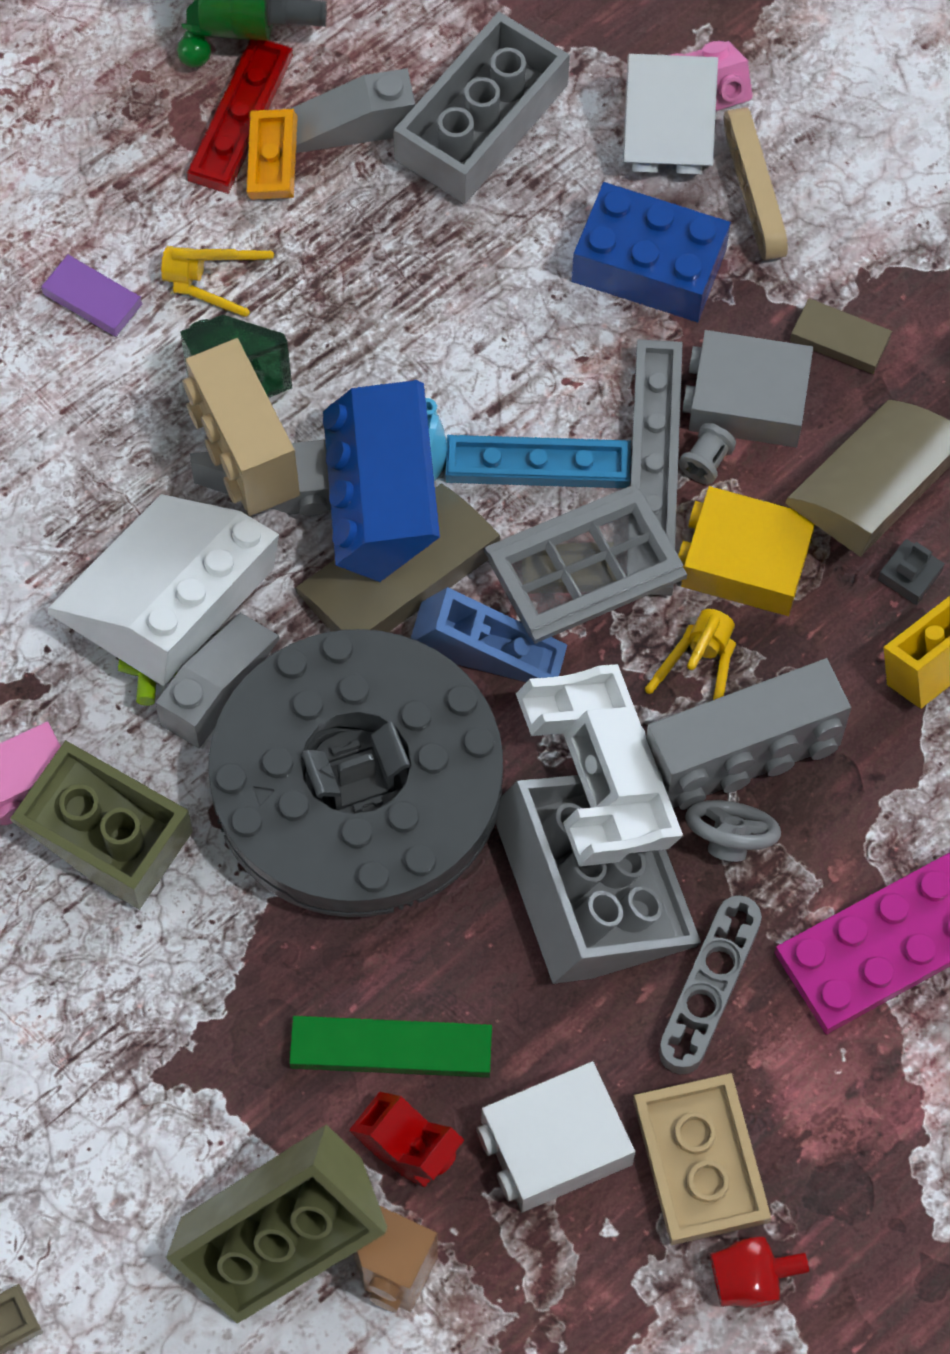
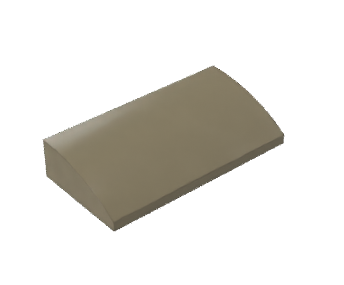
(876, 474)
(357, 602)

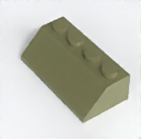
(279, 1225)

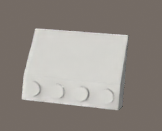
(168, 583)

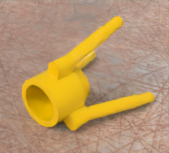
(187, 264)
(707, 639)

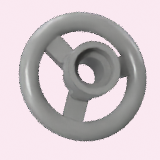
(731, 833)

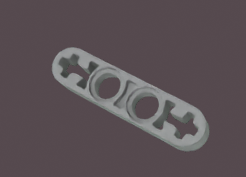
(708, 983)

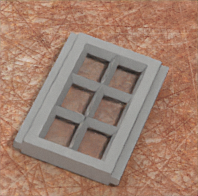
(585, 563)

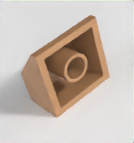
(397, 1262)

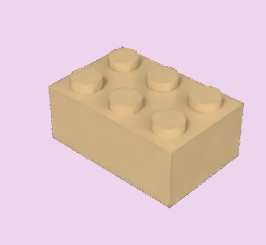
(241, 428)

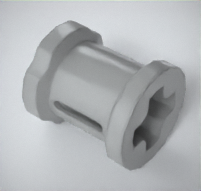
(707, 453)

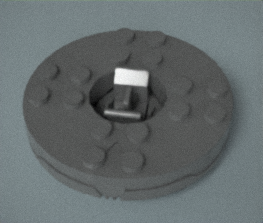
(356, 772)

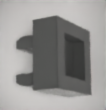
(911, 571)

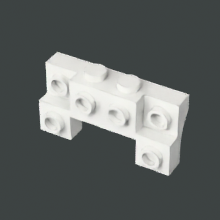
(612, 760)

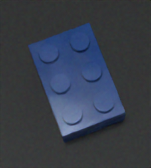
(650, 251)

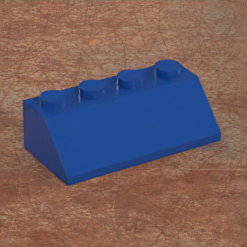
(380, 477)

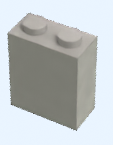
(749, 387)

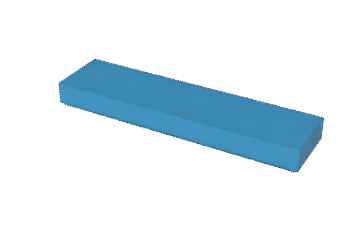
(538, 461)

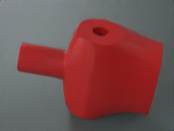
(750, 1275)

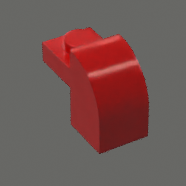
(406, 1139)

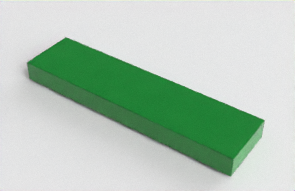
(391, 1046)

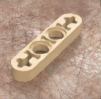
(755, 184)

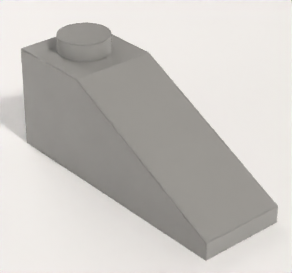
(355, 111)
(311, 476)
(209, 677)

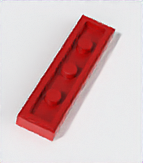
(227, 136)

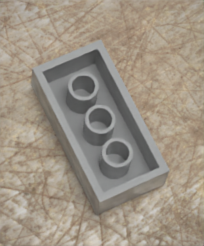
(481, 107)
(749, 733)

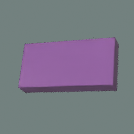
(91, 295)

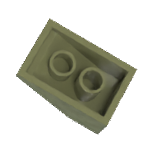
(104, 823)

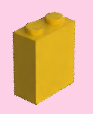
(746, 550)

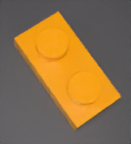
(272, 154)

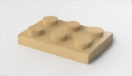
(701, 1159)

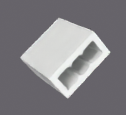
(670, 112)
(555, 1137)

